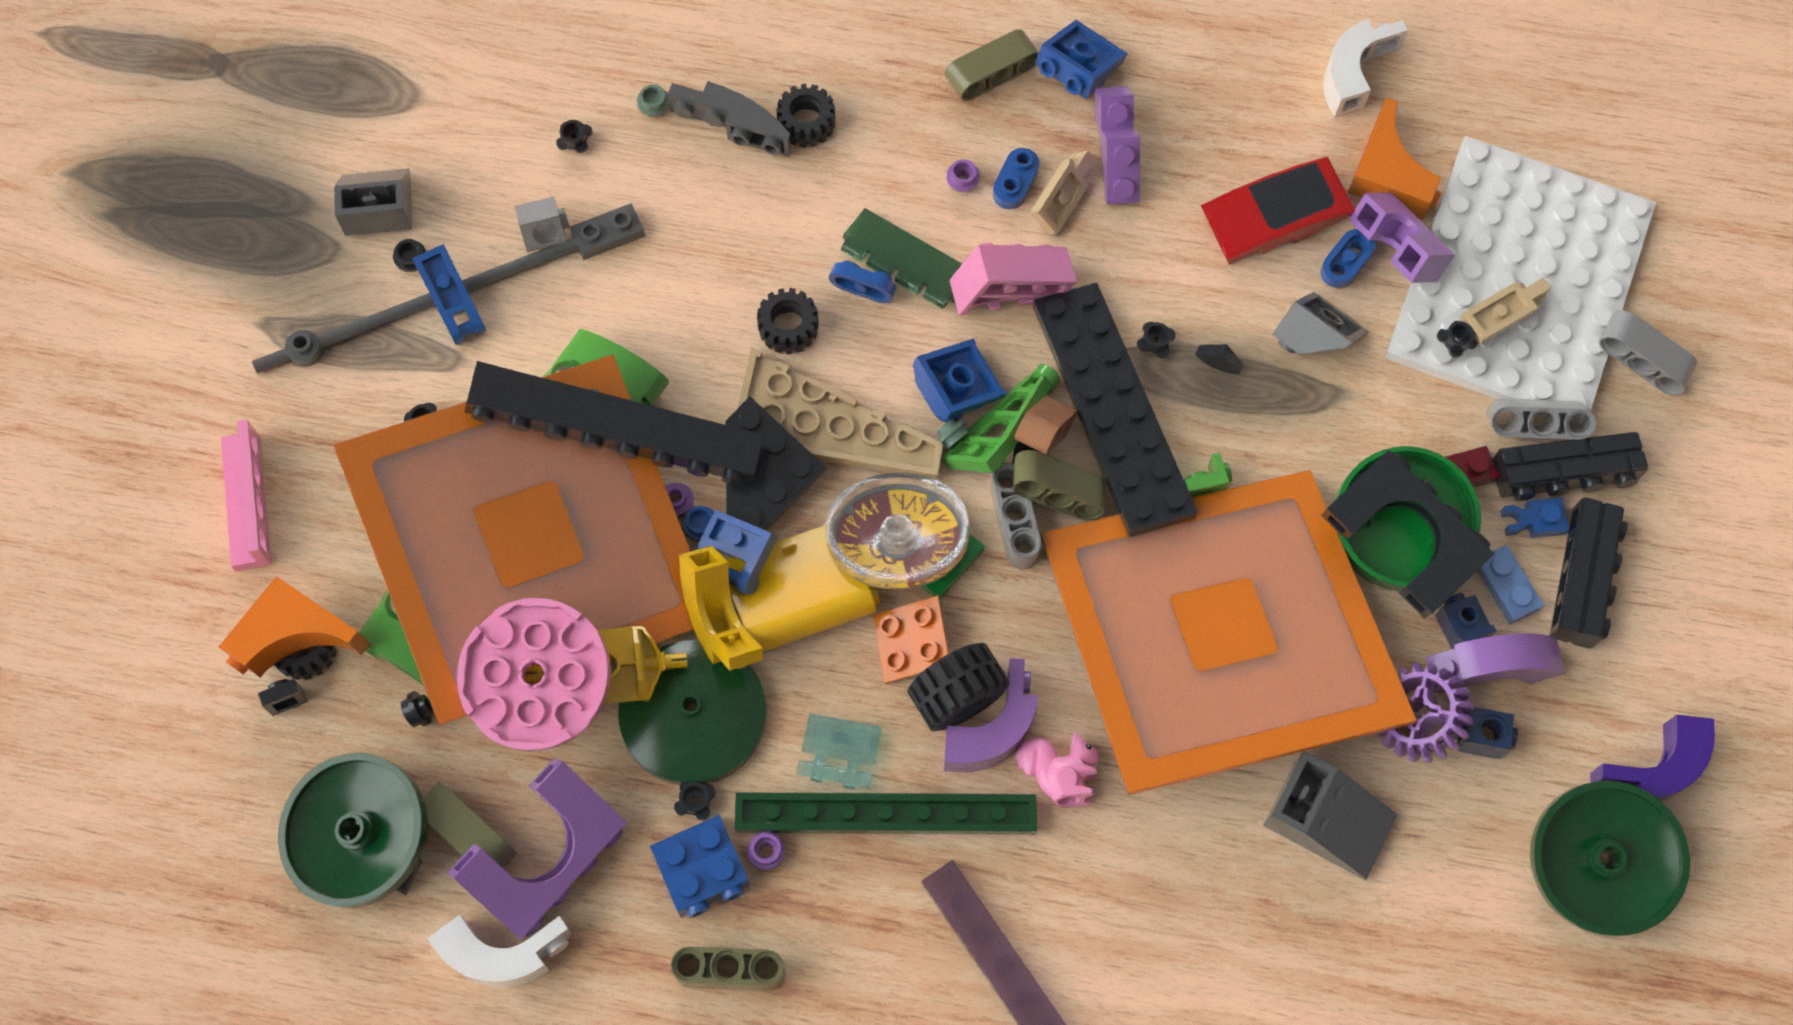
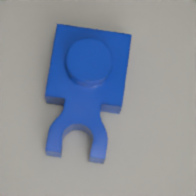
(1540, 516)

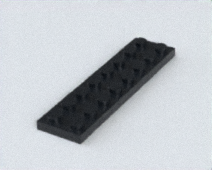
(1114, 410)

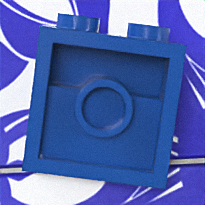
(1079, 59)
(700, 867)

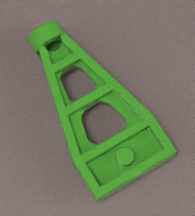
(989, 453)

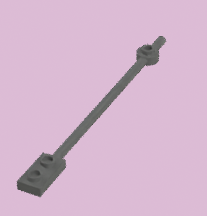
(589, 237)

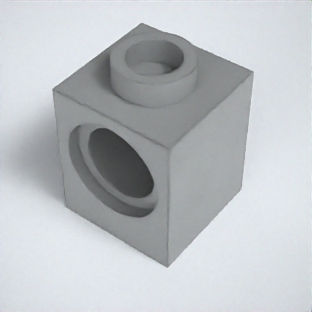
(540, 235)

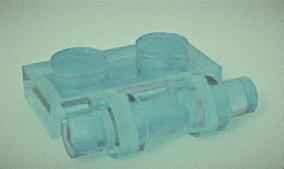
(839, 740)

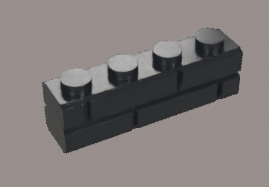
(1570, 465)
(1588, 573)

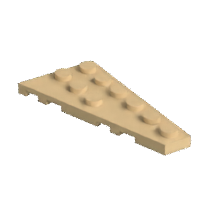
(835, 424)

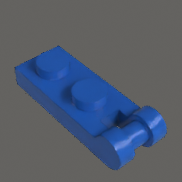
(448, 293)

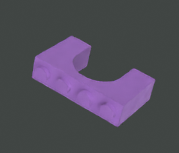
(589, 829)

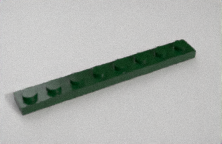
(885, 813)

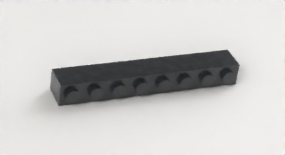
(612, 423)

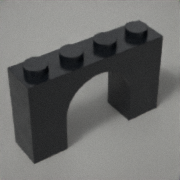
(1456, 548)

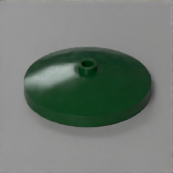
(701, 742)
(352, 830)
(1644, 867)

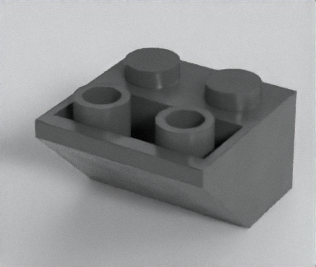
(374, 202)

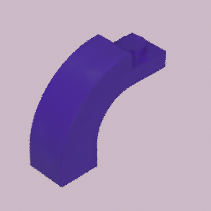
(1684, 758)

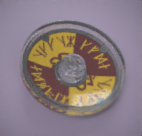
(897, 530)

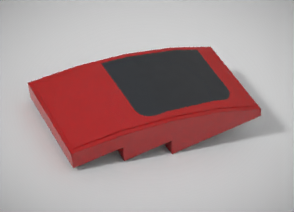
(1278, 209)

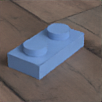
(1510, 586)

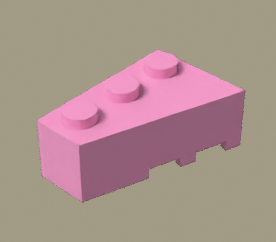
(1011, 274)

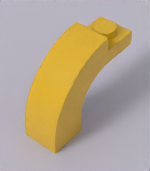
(711, 610)

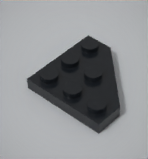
(781, 474)

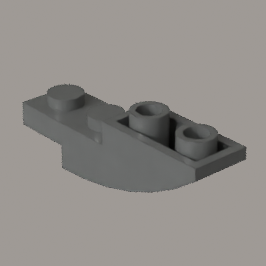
(744, 119)

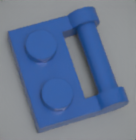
(740, 542)

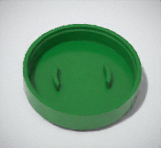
(1397, 540)

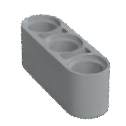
(1648, 352)
(1555, 428)
(1015, 532)

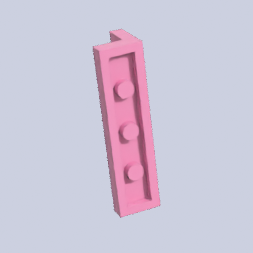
(245, 498)

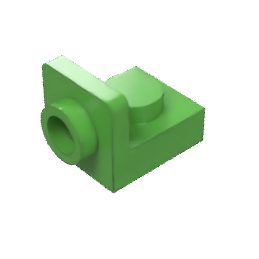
(1217, 479)

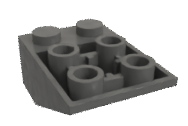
(1331, 815)

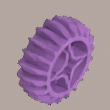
(1419, 742)

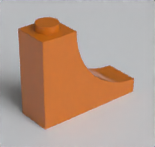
(1390, 169)
(282, 624)

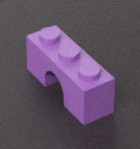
(1419, 251)

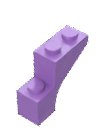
(1118, 144)

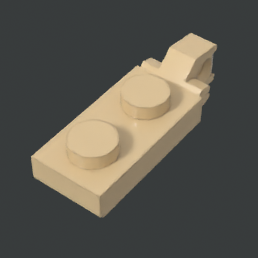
(1063, 192)
(1505, 309)

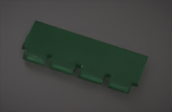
(898, 250)

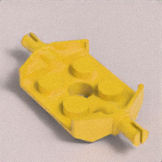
(636, 662)

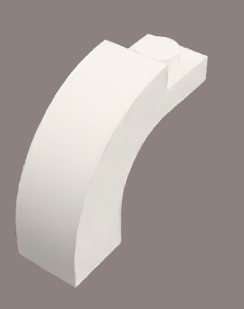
(1343, 79)
(494, 966)

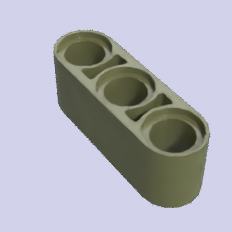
(992, 65)
(1059, 485)
(462, 827)
(711, 959)

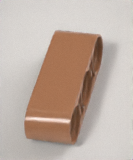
(1045, 425)

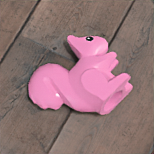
(1060, 776)

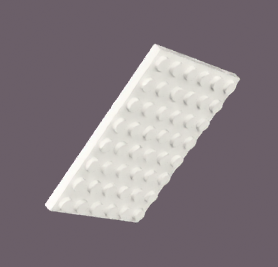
(1522, 224)

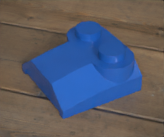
(956, 380)

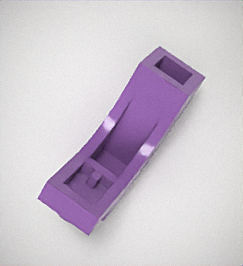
(1498, 657)
(988, 745)

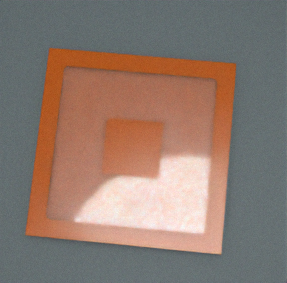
(505, 515)
(1225, 634)

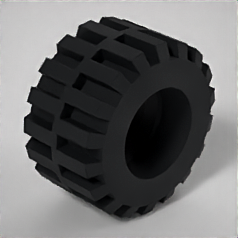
(958, 686)

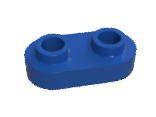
(1016, 175)
(1346, 260)
(862, 282)

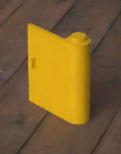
(800, 592)

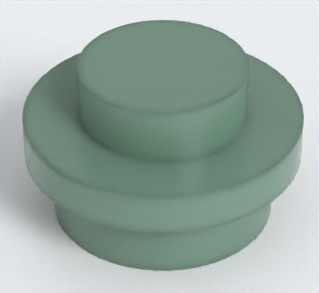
(653, 100)
(952, 432)

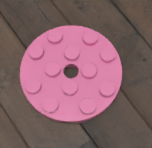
(495, 667)

